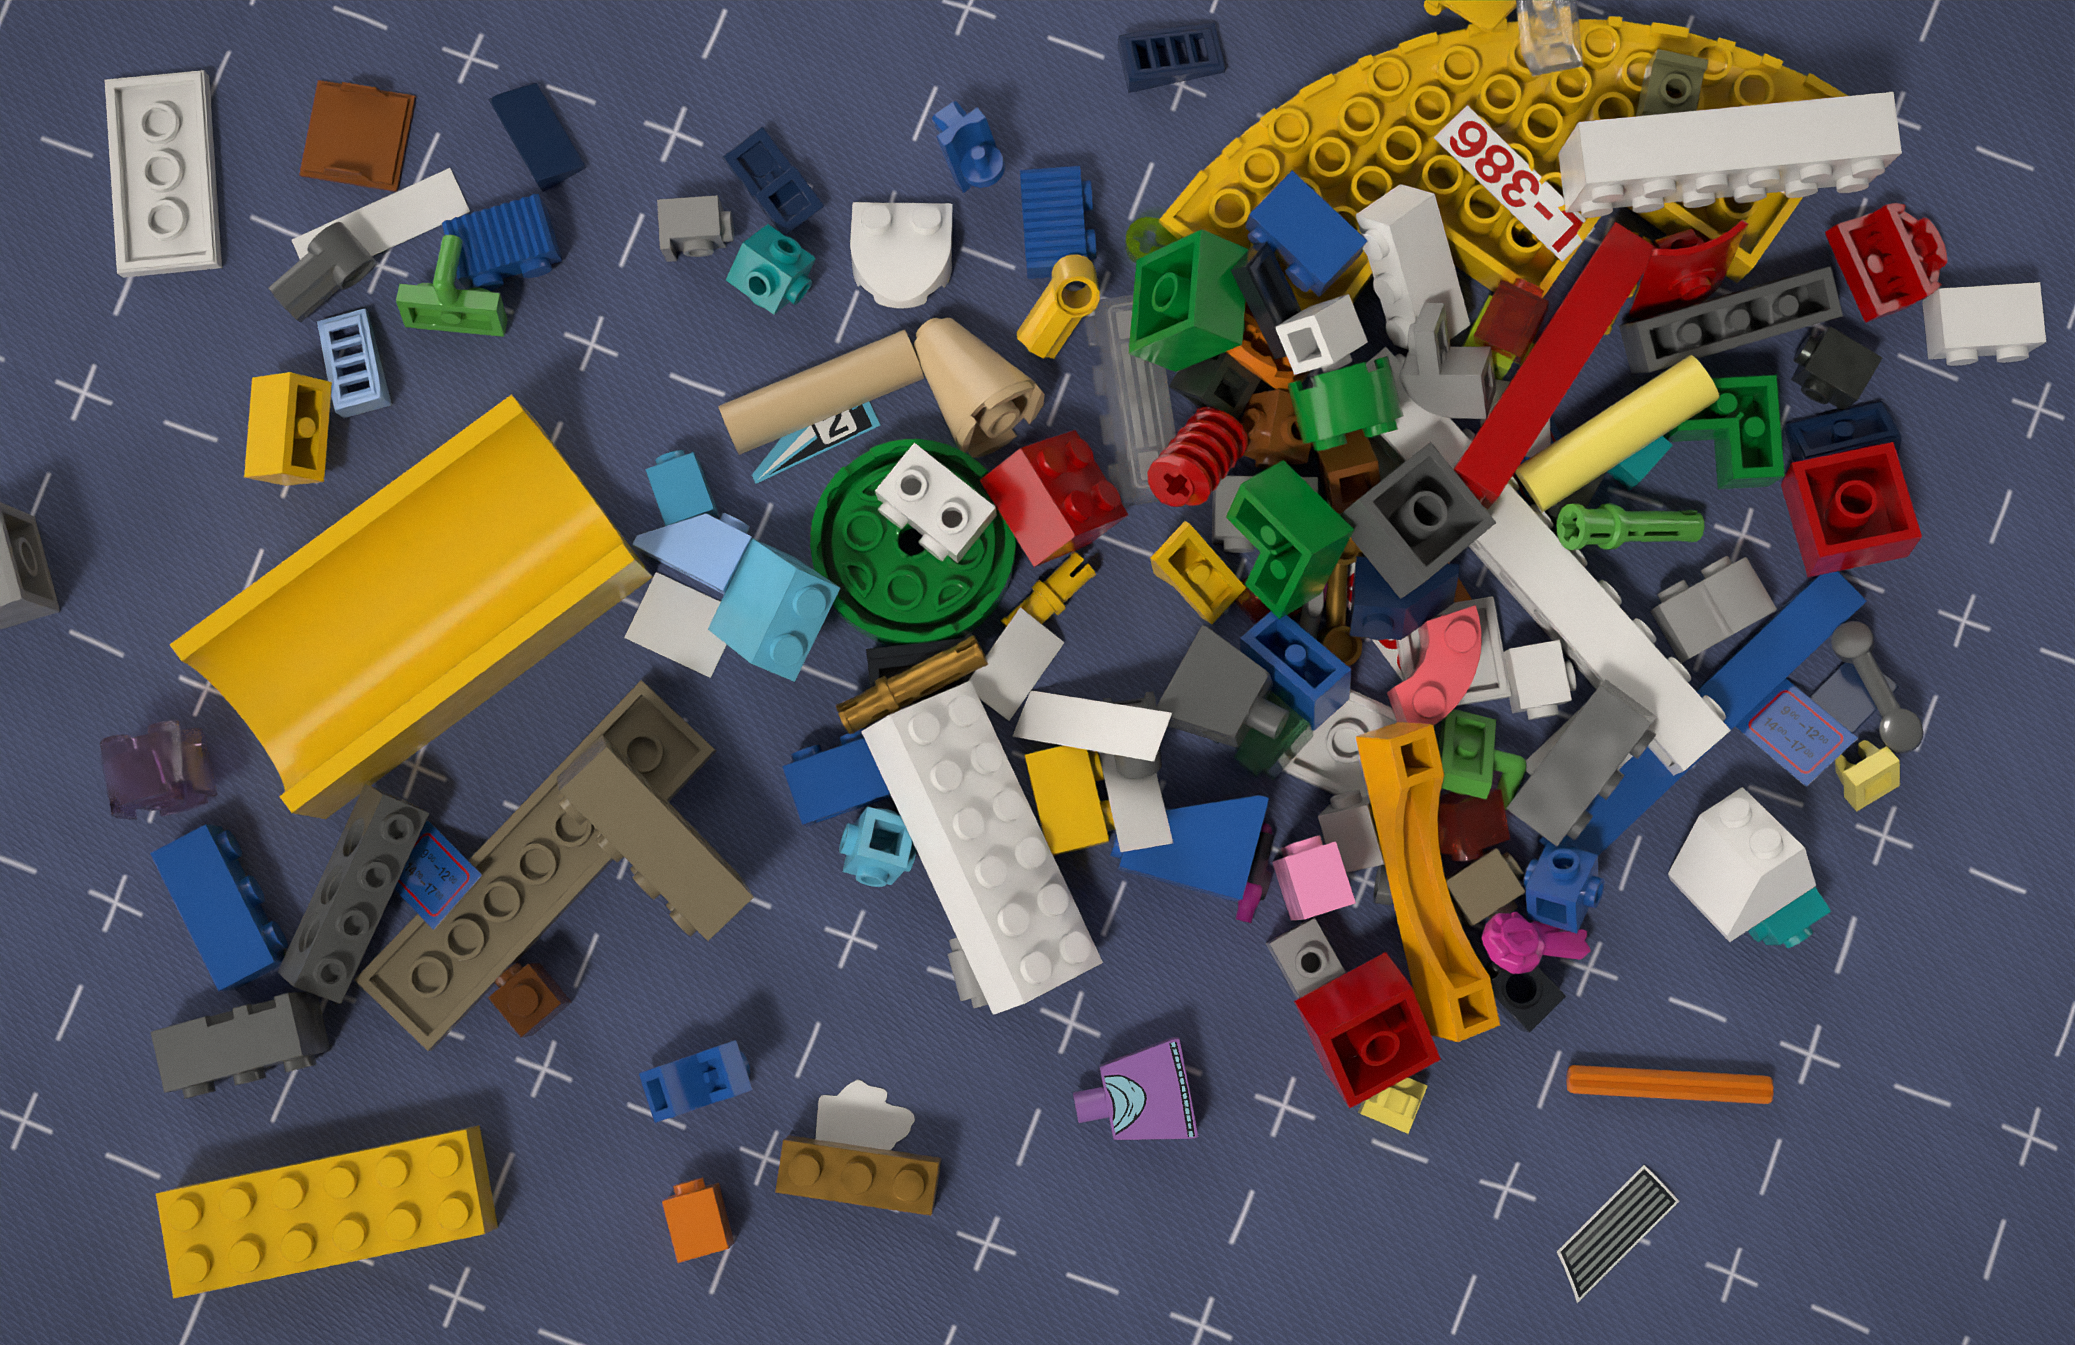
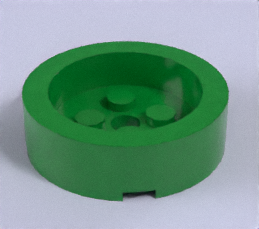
(884, 589)

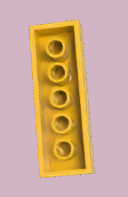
(326, 1211)

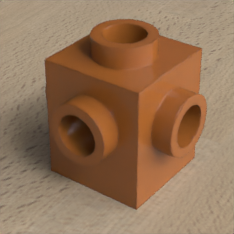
(1273, 430)

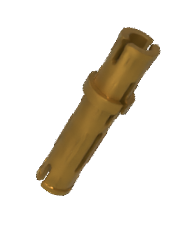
(902, 689)

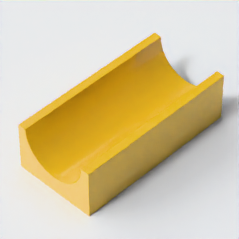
(414, 608)

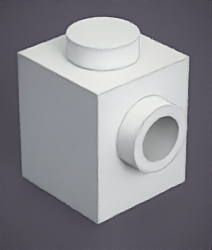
(1322, 336)
(1539, 679)

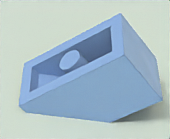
(699, 548)

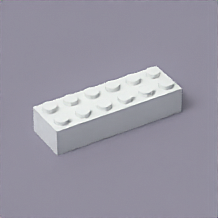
(1728, 154)
(982, 847)

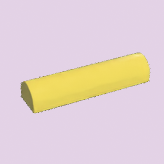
(1617, 432)

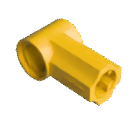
(1060, 309)

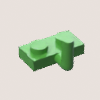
(451, 309)
(1470, 757)

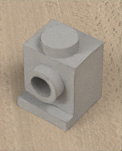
(693, 226)

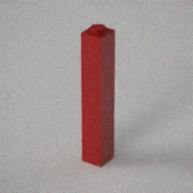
(1553, 364)

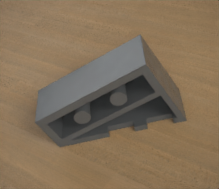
(241, 1044)

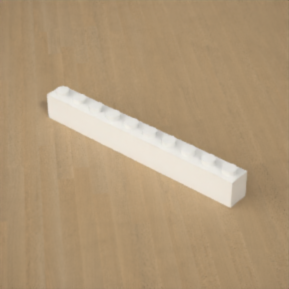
(1567, 598)

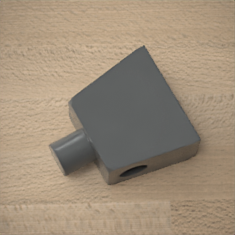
(1221, 693)

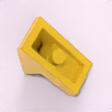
(1196, 573)

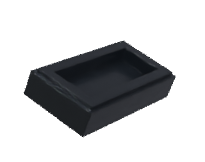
(1266, 293)

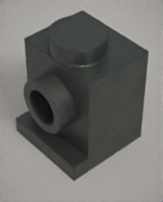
(1217, 384)

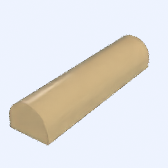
(821, 392)

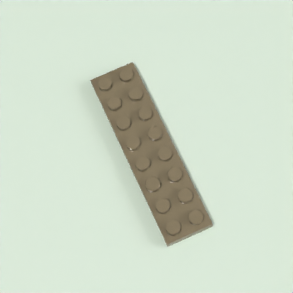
(527, 879)

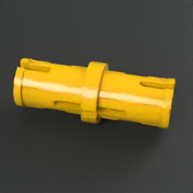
(1054, 591)

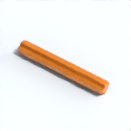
(1669, 1084)

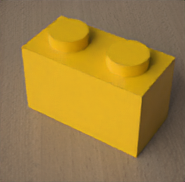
(288, 429)
(1069, 799)

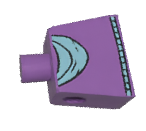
(1142, 1095)

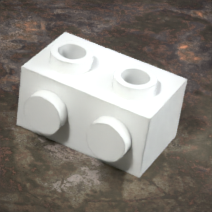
(934, 504)

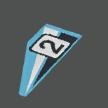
(816, 439)

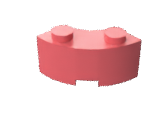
(1443, 669)

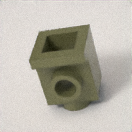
(1671, 73)

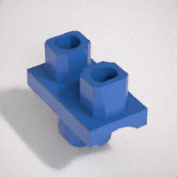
(968, 147)

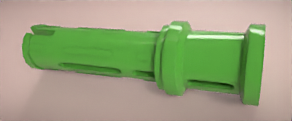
(1612, 526)

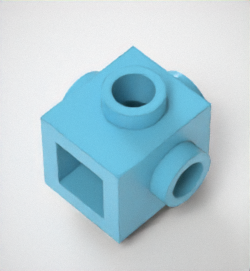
(891, 844)

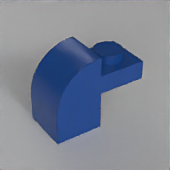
(696, 1081)

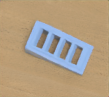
(364, 400)

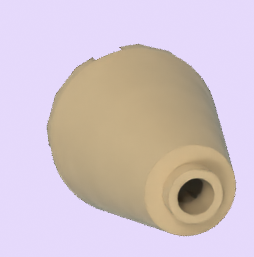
(974, 387)

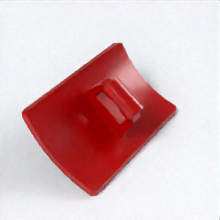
(1687, 273)

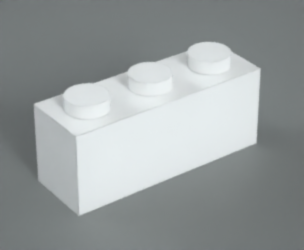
(1410, 260)

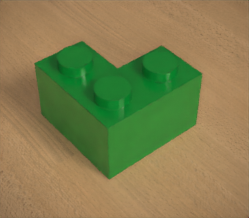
(1743, 431)
(1295, 534)

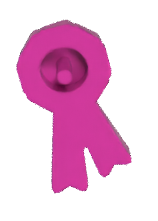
(1520, 944)

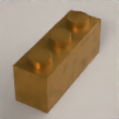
(858, 1175)

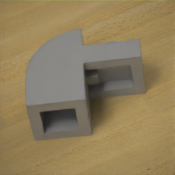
(1446, 378)

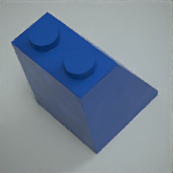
(1208, 850)

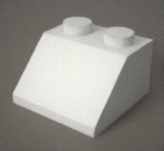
(1740, 865)

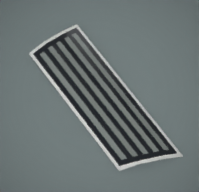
(1615, 1230)

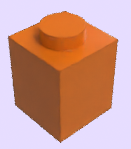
(697, 1220)

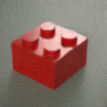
(1054, 497)
(1850, 509)
(1368, 1030)

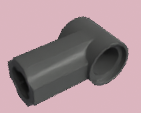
(332, 263)

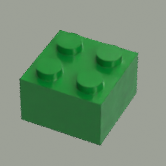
(1187, 302)

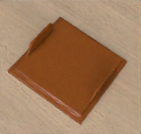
(357, 135)

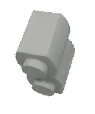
(1712, 608)

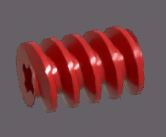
(1197, 458)

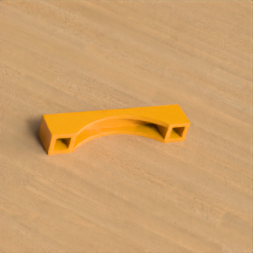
(1404, 792)

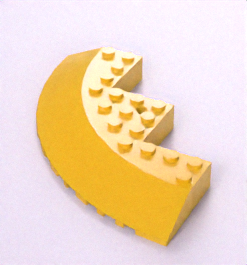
(1378, 122)

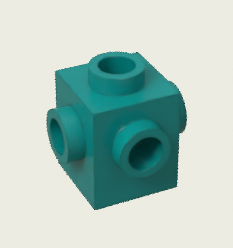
(771, 270)

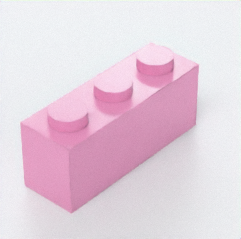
(1312, 878)

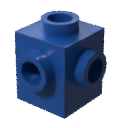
(1562, 886)

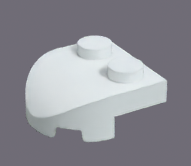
(901, 250)

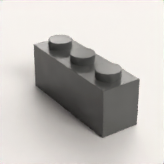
(1584, 764)

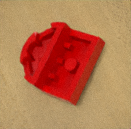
(1888, 259)

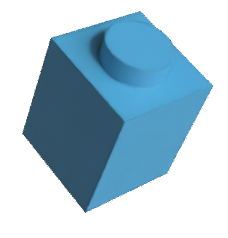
(681, 487)

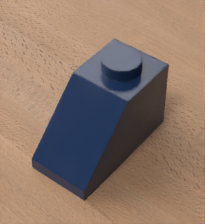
(1383, 615)

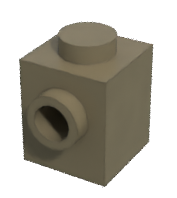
(1485, 887)

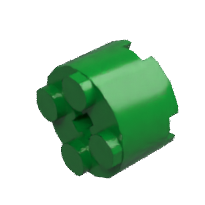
(1345, 403)

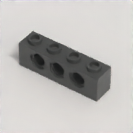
(1731, 320)
(352, 894)

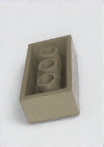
(654, 837)

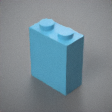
(773, 609)

